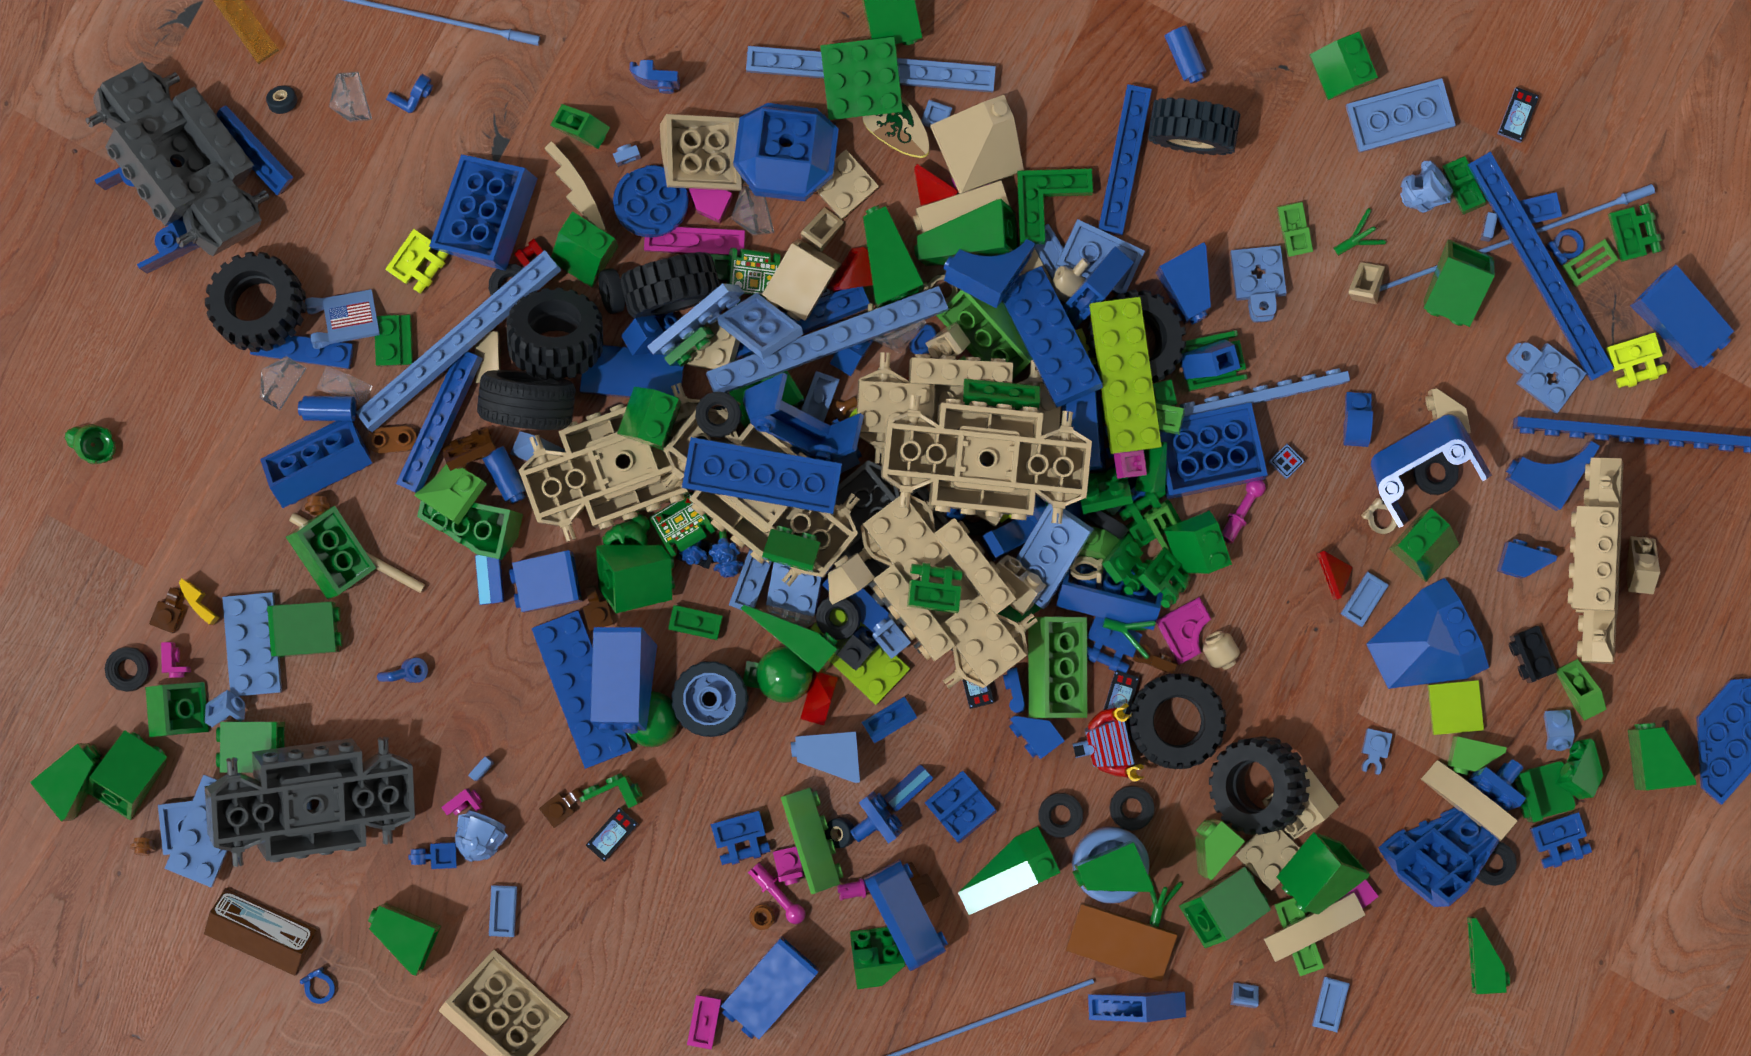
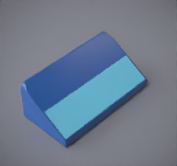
(489, 580)
(908, 787)

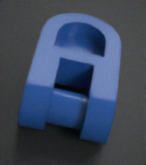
(1012, 682)

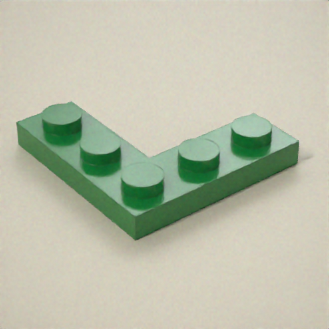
(1037, 184)

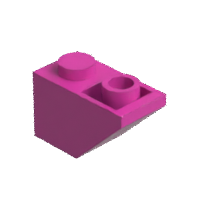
(711, 202)

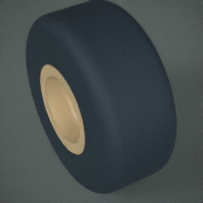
(283, 105)
(845, 827)

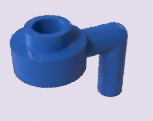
(421, 89)
(406, 672)

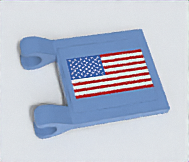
(346, 316)

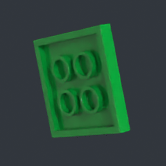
(861, 78)

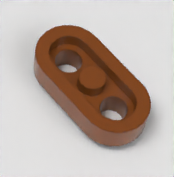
(391, 439)

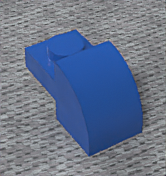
(1358, 419)

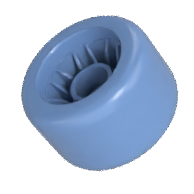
(1103, 840)

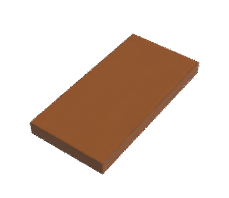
(1121, 941)

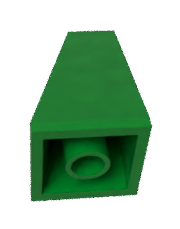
(982, 232)
(890, 263)

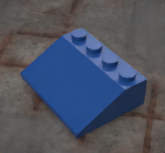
(483, 211)
(1213, 452)

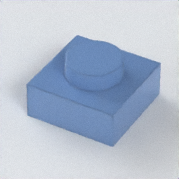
(626, 154)

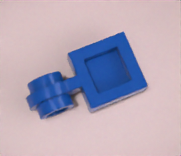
(442, 856)

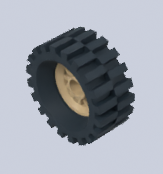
(1194, 126)

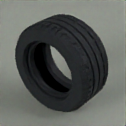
(525, 401)

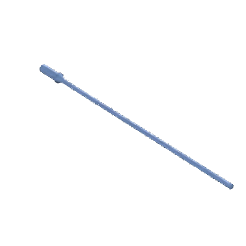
(508, 34)
(1623, 199)
(992, 1018)

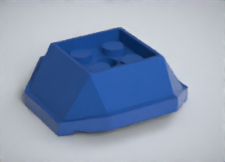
(780, 170)

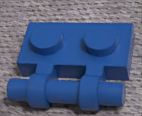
(1113, 640)
(739, 830)
(1559, 832)

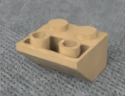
(1317, 808)

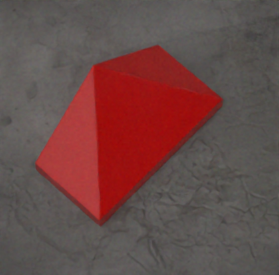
(931, 187)
(853, 272)
(1335, 573)
(819, 698)

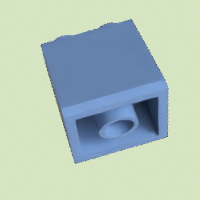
(829, 753)

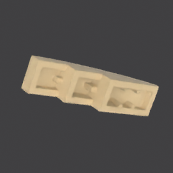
(580, 195)
(1469, 800)
(1314, 927)

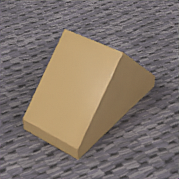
(821, 229)
(1367, 283)

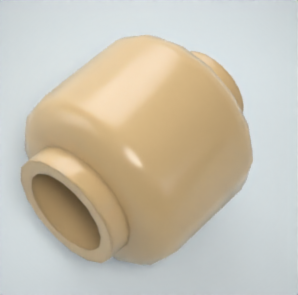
(1221, 650)

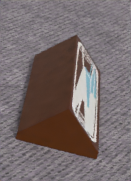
(259, 931)

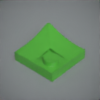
(452, 492)

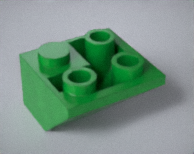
(875, 957)

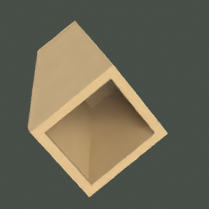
(800, 279)

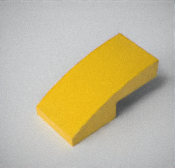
(194, 597)

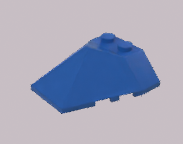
(1428, 641)
(1440, 856)

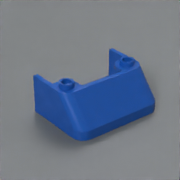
(165, 238)
(798, 428)
(1441, 435)
(905, 914)

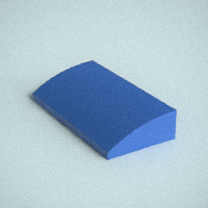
(620, 372)

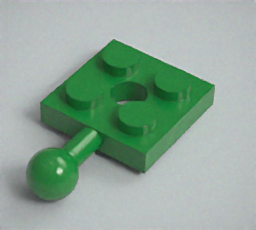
(1116, 492)

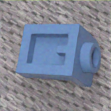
(223, 706)

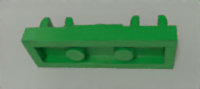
(1001, 393)

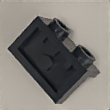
(1532, 654)

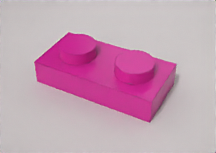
(704, 1022)

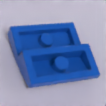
(960, 807)

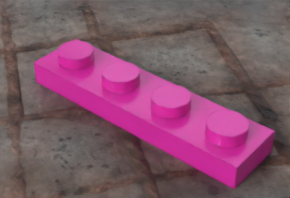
(695, 240)

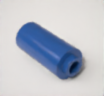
(1185, 54)
(327, 408)
(505, 475)

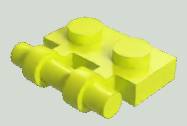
(410, 257)
(1634, 352)

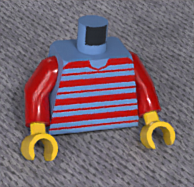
(1109, 744)

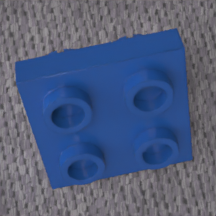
(1499, 785)
(877, 819)

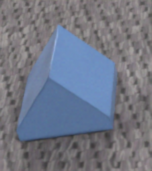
(1245, 995)

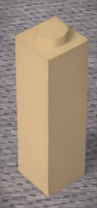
(942, 211)

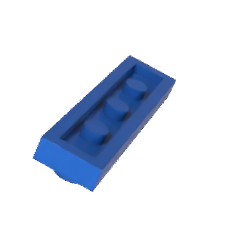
(264, 163)
(301, 350)

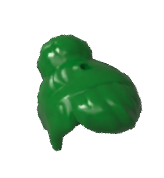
(81, 438)
(629, 532)

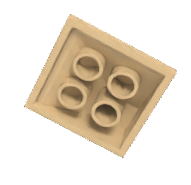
(980, 144)
(699, 152)

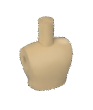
(1068, 280)

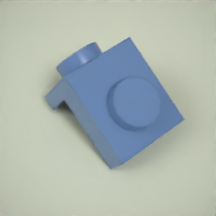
(890, 637)
(1559, 730)

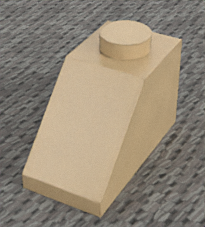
(847, 577)

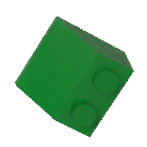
(1343, 66)
(1198, 544)
(792, 549)
(176, 709)

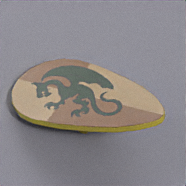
(900, 131)

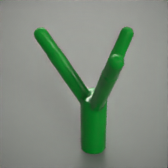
(1356, 238)
(1123, 627)
(1161, 903)

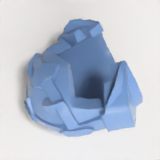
(1426, 189)
(478, 836)

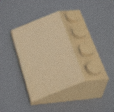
(502, 1010)

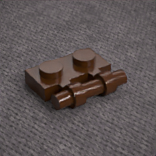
(463, 451)

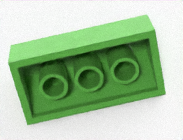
(988, 330)
(1058, 667)
(811, 841)
(1215, 846)

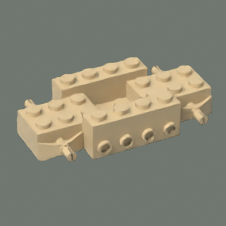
(887, 394)
(950, 453)
(589, 477)
(752, 520)
(1597, 560)
(980, 637)

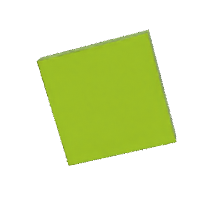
(1455, 707)

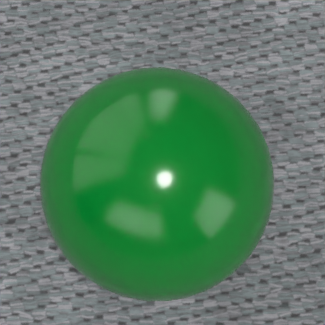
(783, 675)
(661, 722)

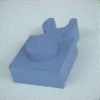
(1376, 745)

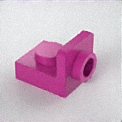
(1130, 464)
(169, 656)
(458, 804)
(788, 865)

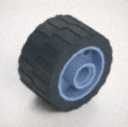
(690, 694)

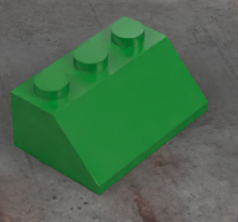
(331, 552)

